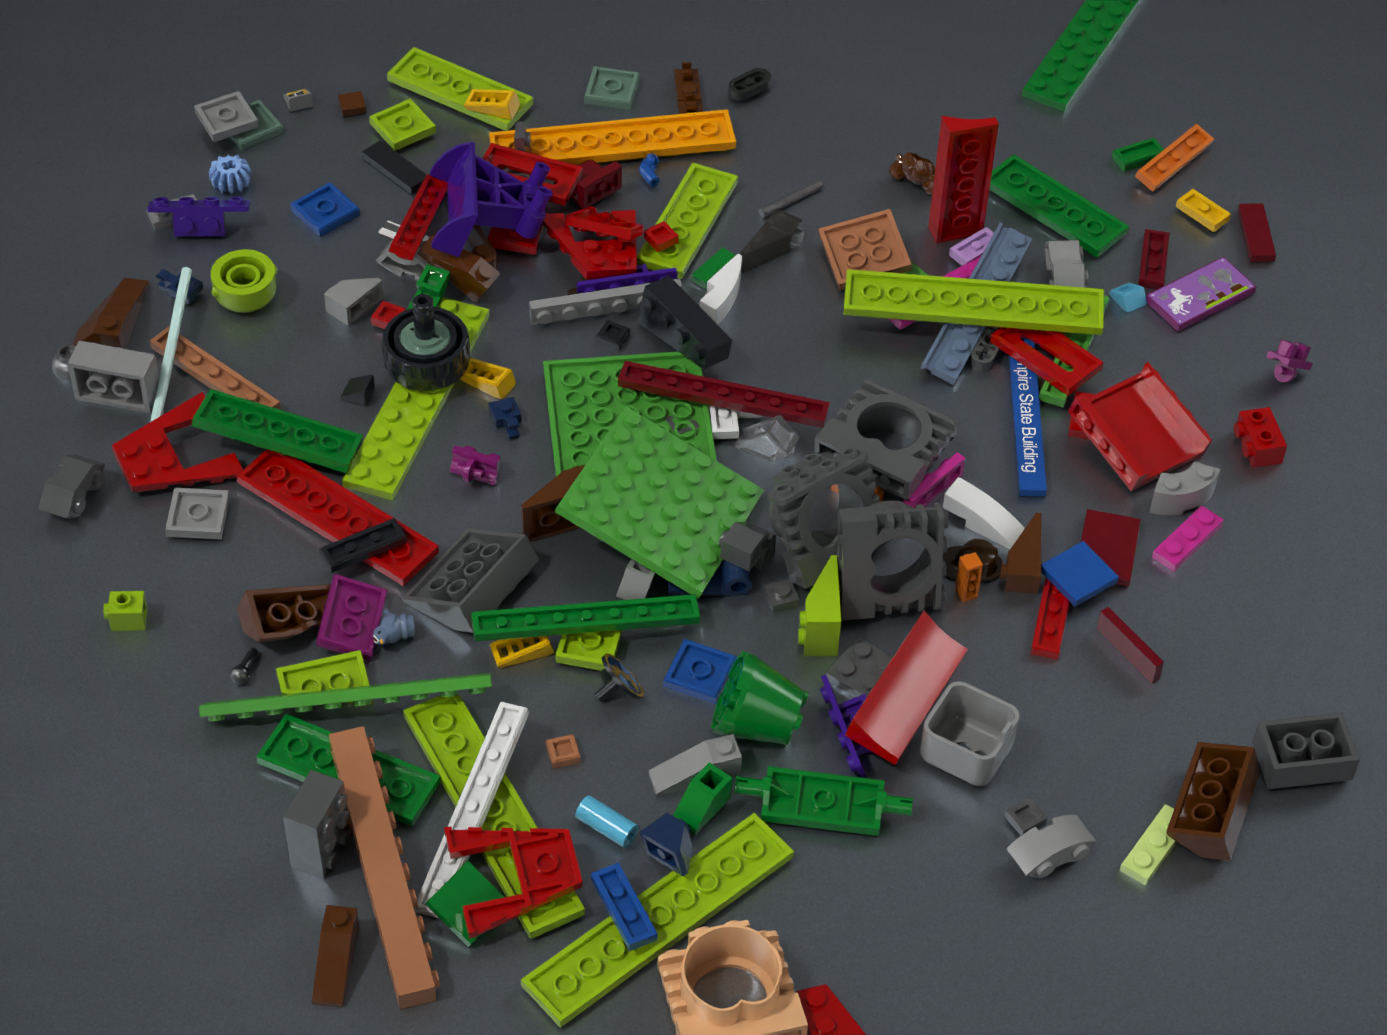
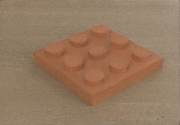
(865, 245)

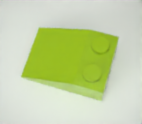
(822, 615)

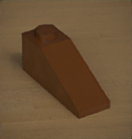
(468, 271)
(1023, 561)
(335, 955)

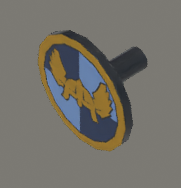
(616, 676)

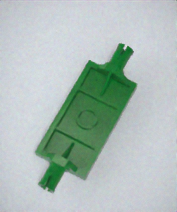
(823, 800)

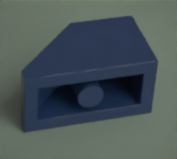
(669, 843)

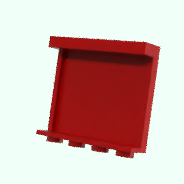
(1140, 427)

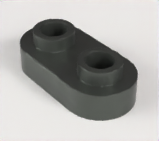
(749, 84)

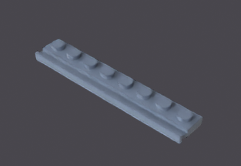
(957, 341)

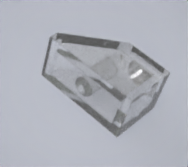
(768, 439)

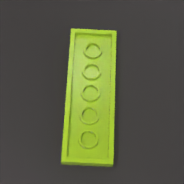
(450, 85)
(691, 216)

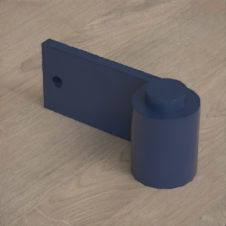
(726, 581)

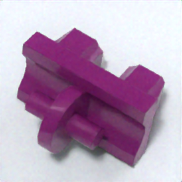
(1290, 357)
(475, 465)

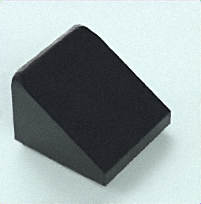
(359, 389)

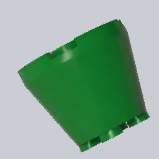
(758, 703)

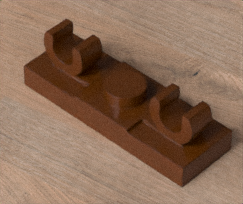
(688, 89)

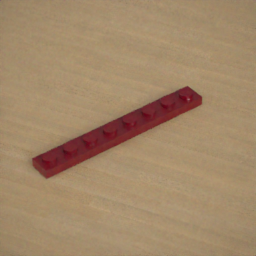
(723, 394)

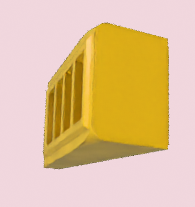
(502, 102)
(498, 387)
(524, 654)

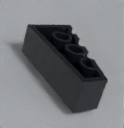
(682, 323)

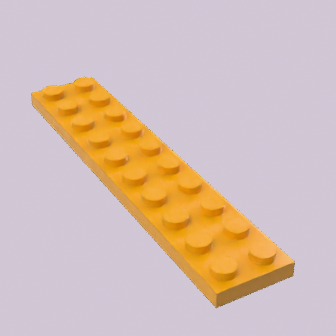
(628, 137)

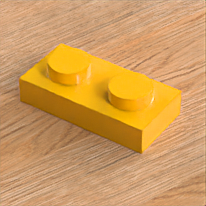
(1203, 210)

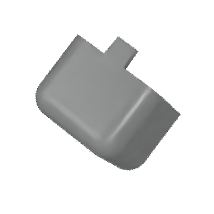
(971, 719)

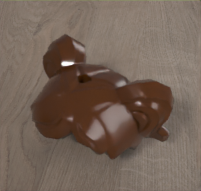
(915, 169)

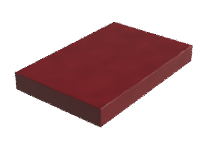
(1113, 540)

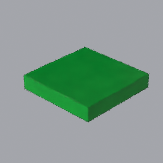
(462, 889)

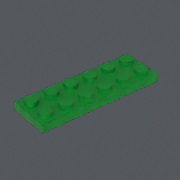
(1056, 206)
(277, 430)
(301, 747)

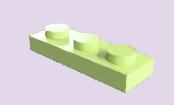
(1150, 849)

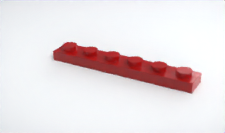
(419, 218)

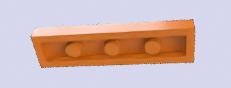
(1174, 157)

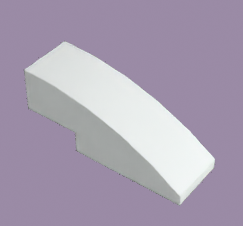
(722, 290)
(982, 513)

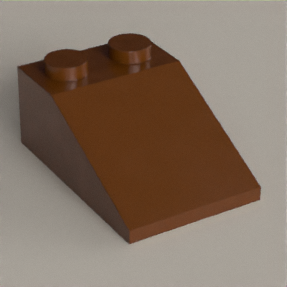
(539, 510)

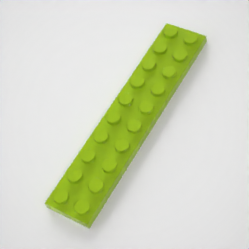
(974, 302)
(405, 423)
(451, 746)
(675, 907)

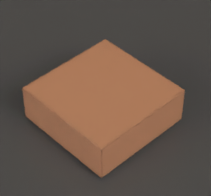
(563, 751)

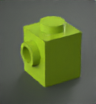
(126, 610)

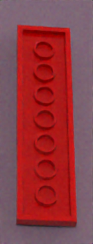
(332, 511)

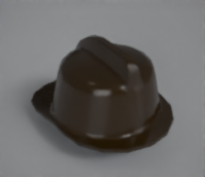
(985, 551)

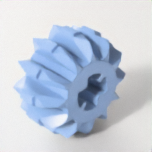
(230, 174)

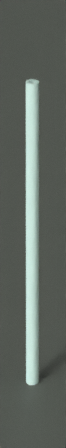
(171, 344)

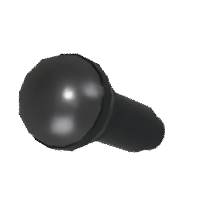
(241, 673)

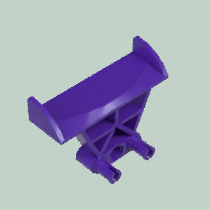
(487, 197)

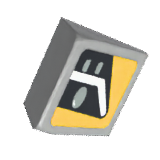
(298, 99)

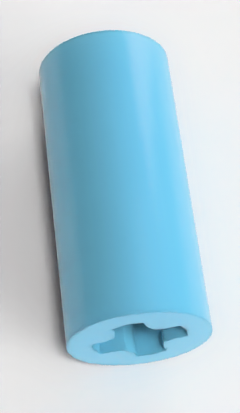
(607, 821)

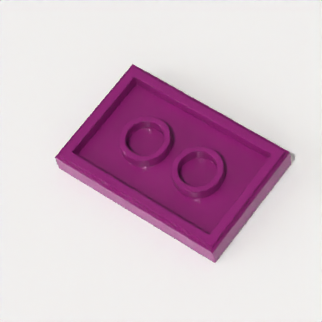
(351, 616)

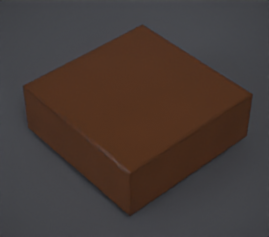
(352, 103)

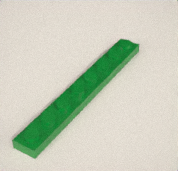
(585, 617)

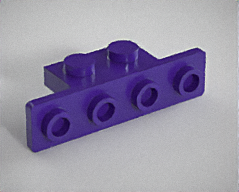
(199, 216)
(641, 276)
(842, 715)

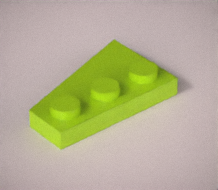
(324, 674)

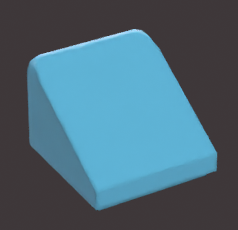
(1129, 296)

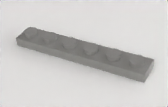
(587, 304)

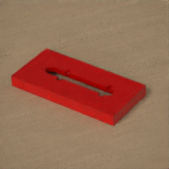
(561, 172)
(1082, 362)

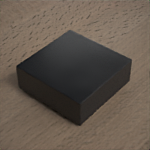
(613, 335)

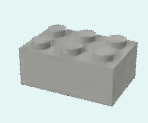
(114, 376)

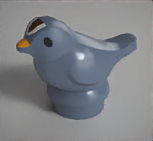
(394, 628)

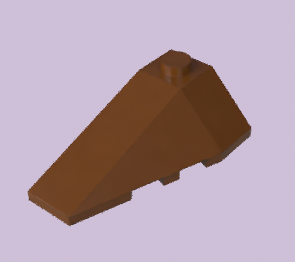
(116, 316)
(281, 611)

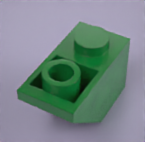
(704, 797)

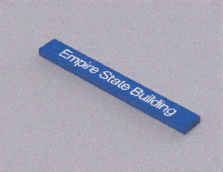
(1027, 428)

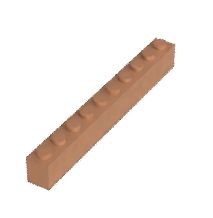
(382, 869)

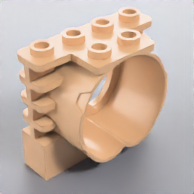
(731, 947)

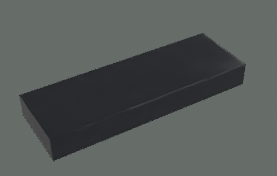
(394, 166)
(363, 545)

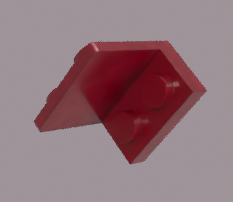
(596, 182)

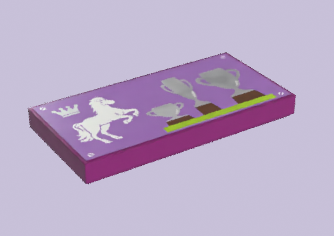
(1200, 294)

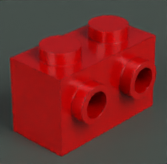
(1260, 437)

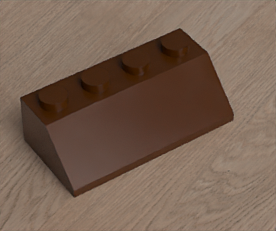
(1214, 799)

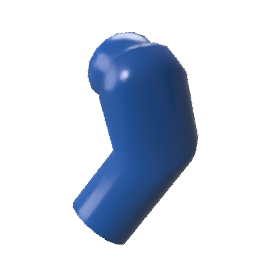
(648, 168)

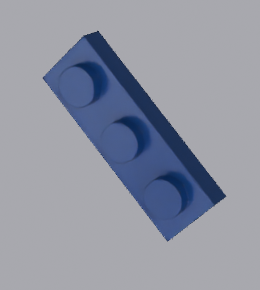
(624, 906)

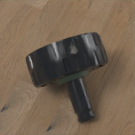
(425, 346)

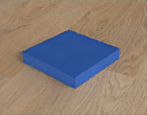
(325, 209)
(1079, 573)
(699, 671)

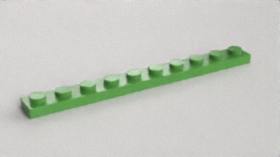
(333, 698)

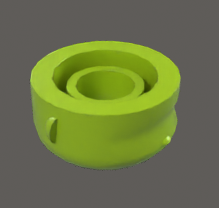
(244, 280)

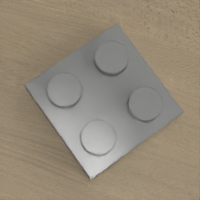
(226, 116)
(197, 513)

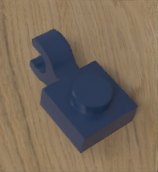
(170, 284)
(506, 414)

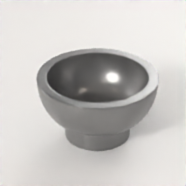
(60, 361)

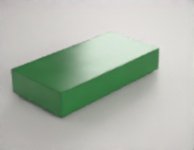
(1136, 154)
(711, 267)

